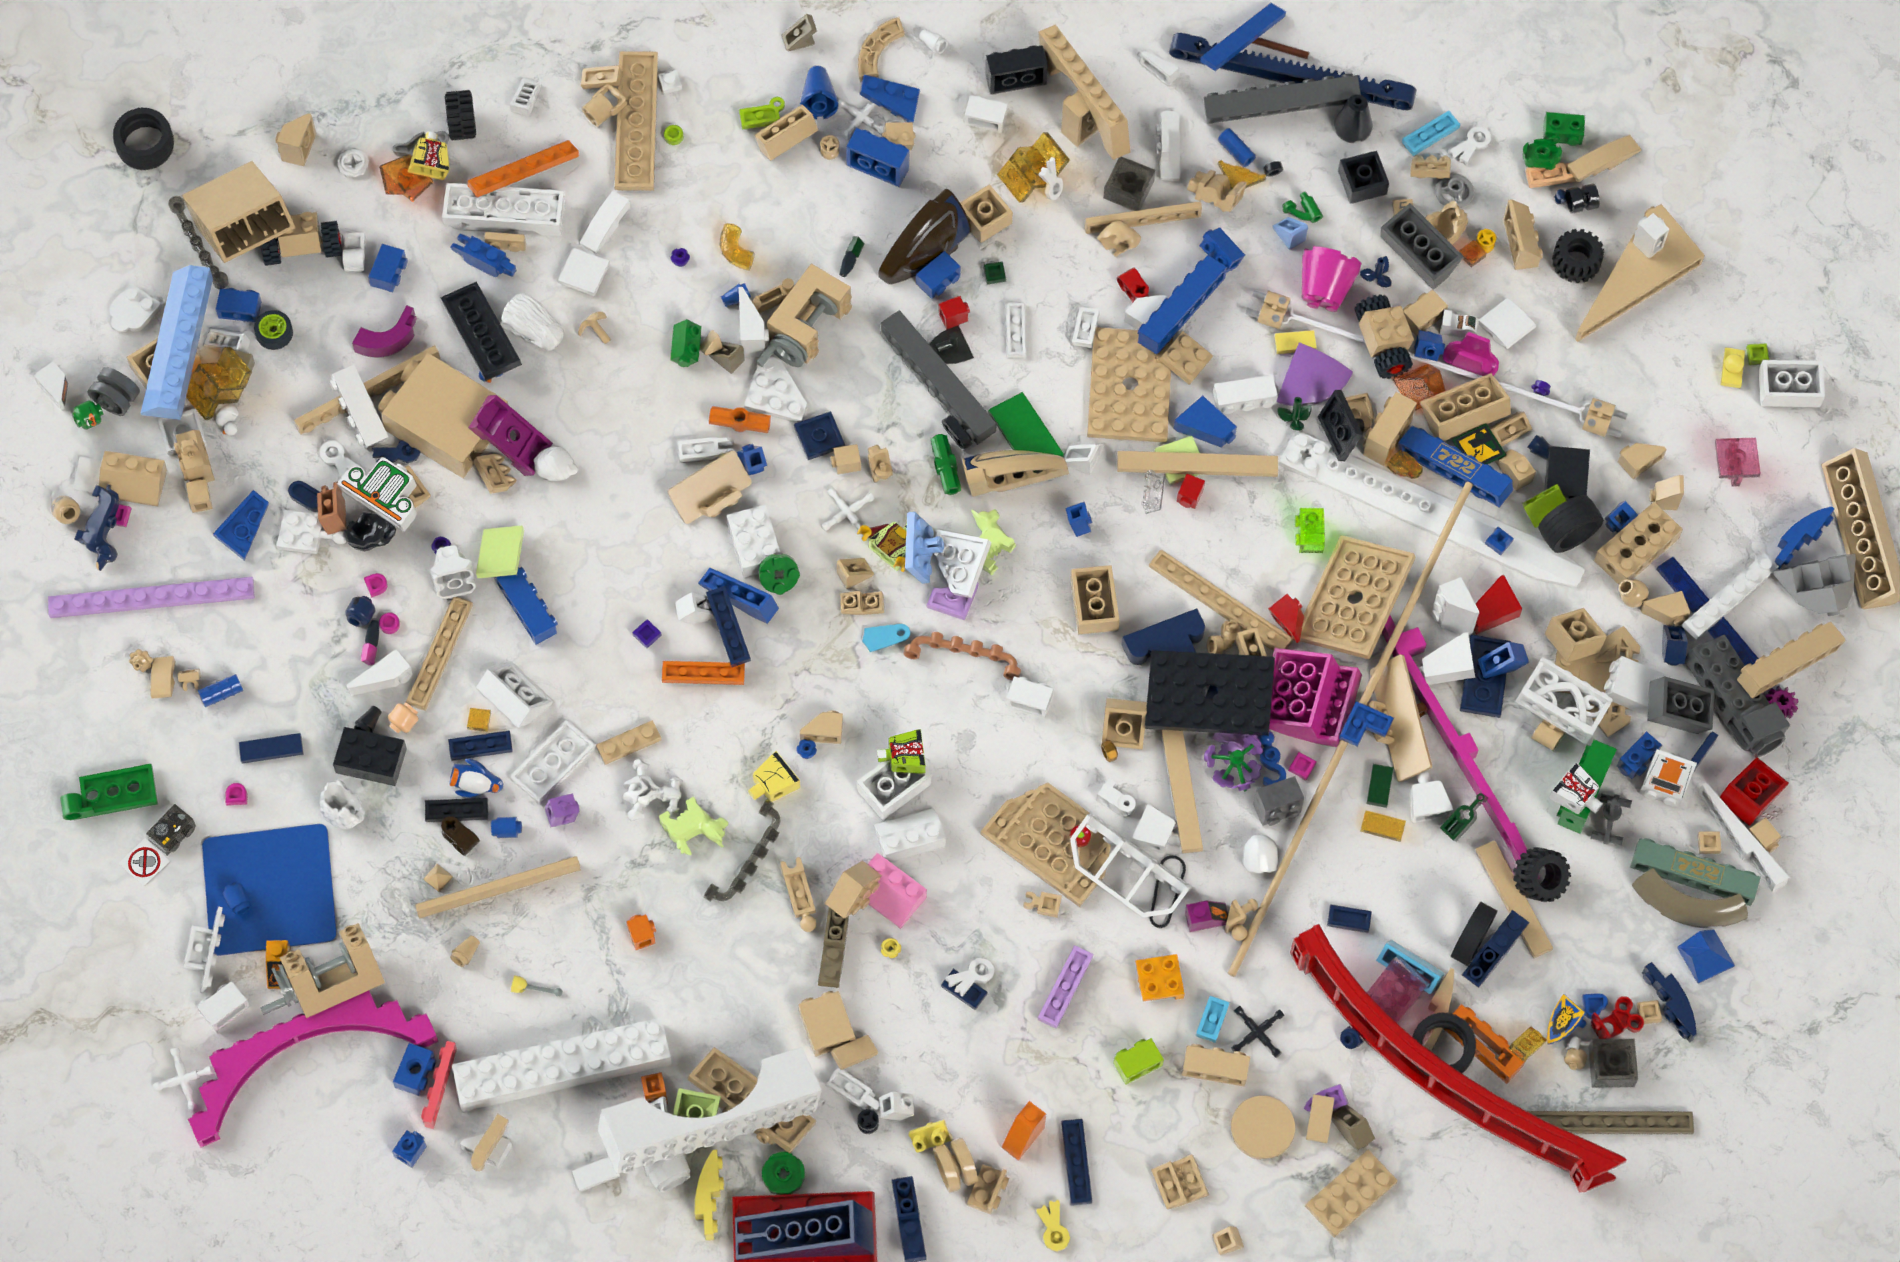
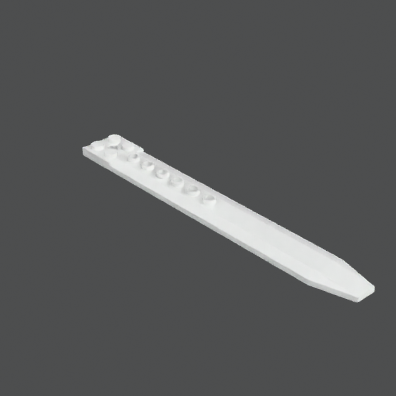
(1426, 510)

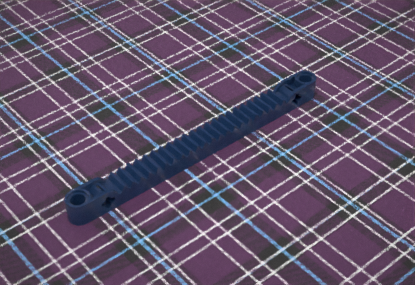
(1187, 48)

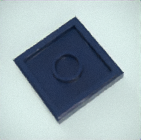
(819, 435)

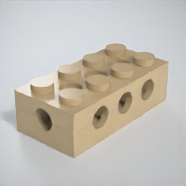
(1638, 544)

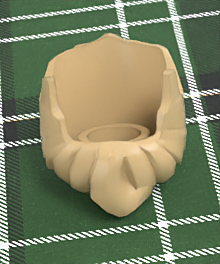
(1119, 237)

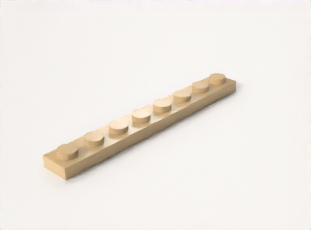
(374, 386)

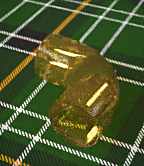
(732, 250)

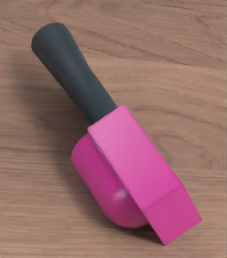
(370, 648)

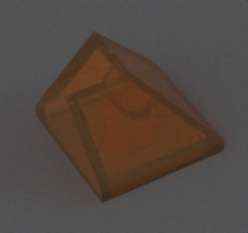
(401, 182)
(1420, 383)

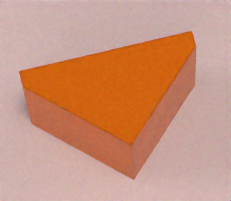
(653, 1087)

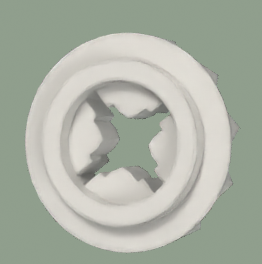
(360, 159)

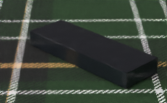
(459, 808)

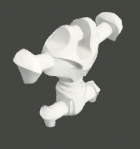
(643, 791)

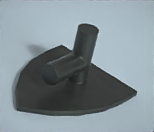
(952, 346)

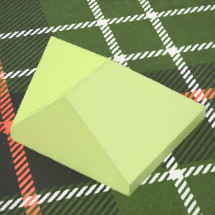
(696, 1104)

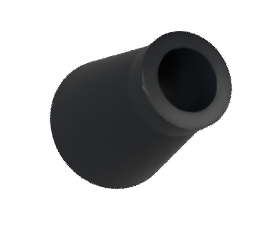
(368, 720)

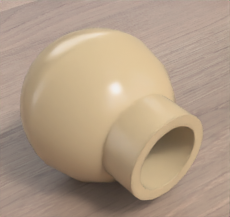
(1633, 592)

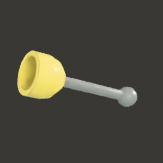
(520, 985)

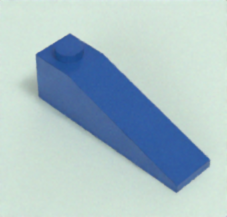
(742, 596)

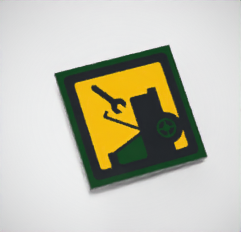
(1480, 444)

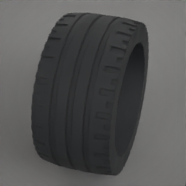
(138, 119)
(1570, 523)
(1455, 1024)

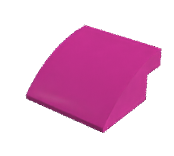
(1312, 696)

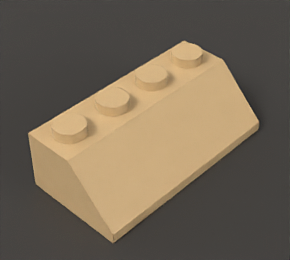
(1466, 407)

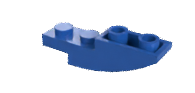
(1803, 532)

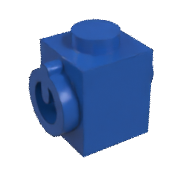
(1428, 345)
(752, 459)
(409, 1148)

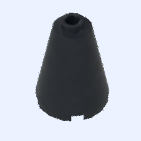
(1354, 120)

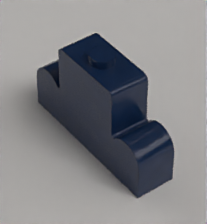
(1169, 635)

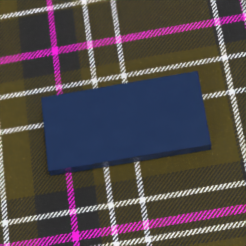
(1483, 694)

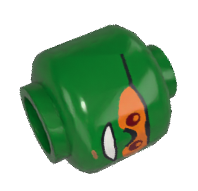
(87, 415)

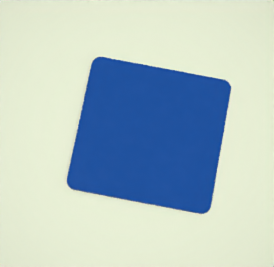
(285, 879)

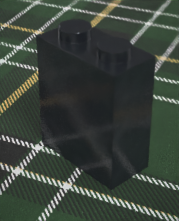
(1568, 469)

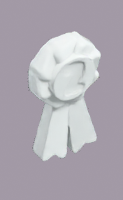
(1477, 139)
(1053, 183)
(333, 453)
(979, 971)

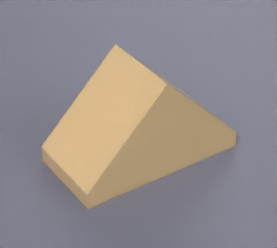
(853, 571)

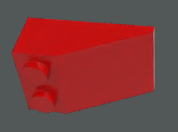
(1753, 791)

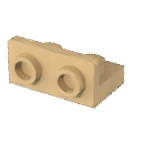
(987, 1189)

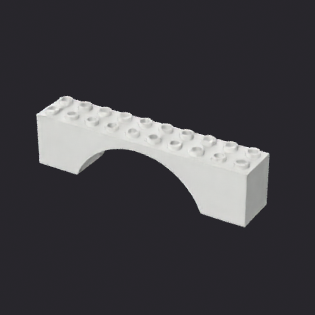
(643, 1134)

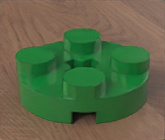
(1548, 160)
(778, 584)
(791, 1164)

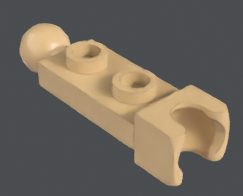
(799, 894)

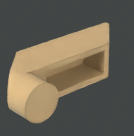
(774, 296)
(488, 1142)

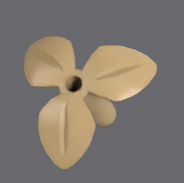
(592, 321)

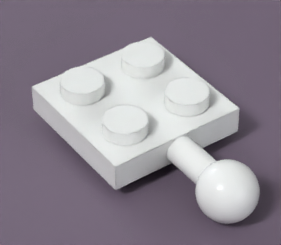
(303, 533)

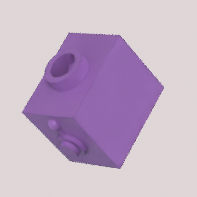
(562, 810)

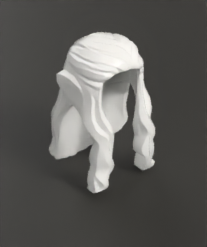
(532, 322)

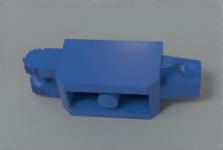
(484, 256)

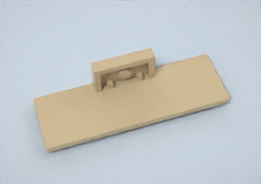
(1406, 733)

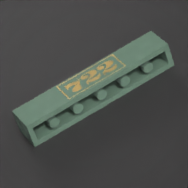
(1695, 871)

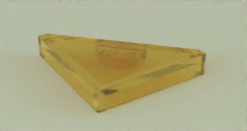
(1237, 174)

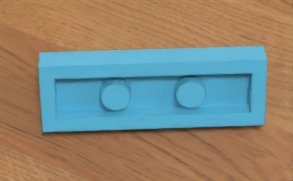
(1431, 133)

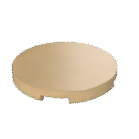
(1262, 1127)

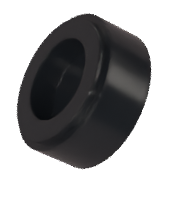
(1273, 168)

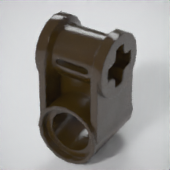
(461, 837)

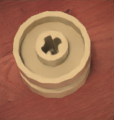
(957, 1164)

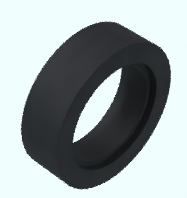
(1474, 933)

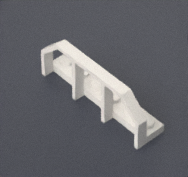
(1128, 849)

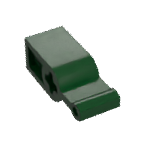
(1455, 825)

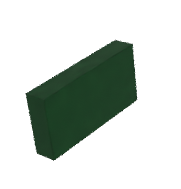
(1380, 785)

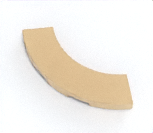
(875, 45)

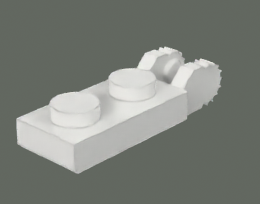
(703, 448)

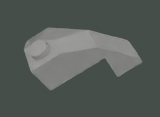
(1821, 585)

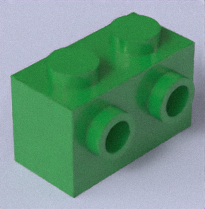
(1564, 128)

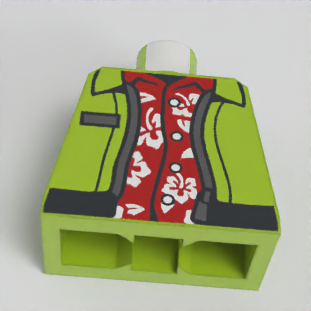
(905, 752)

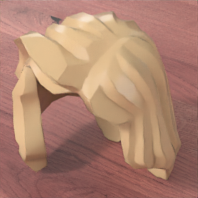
(1449, 221)

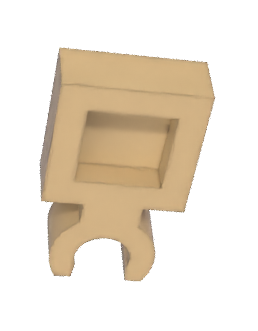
(1047, 903)

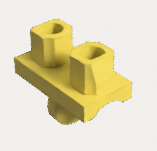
(930, 1135)

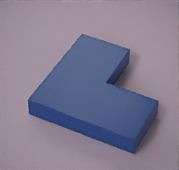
(1363, 719)

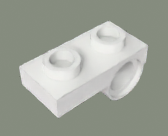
(354, 252)

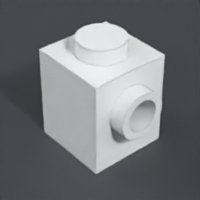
(896, 1106)

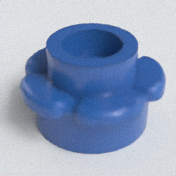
(806, 754)

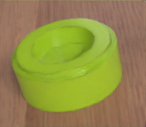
(673, 135)

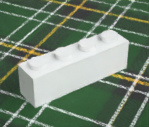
(359, 406)

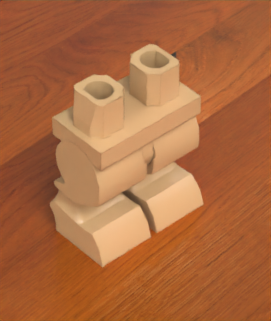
(1216, 189)

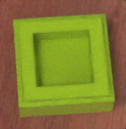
(1757, 353)

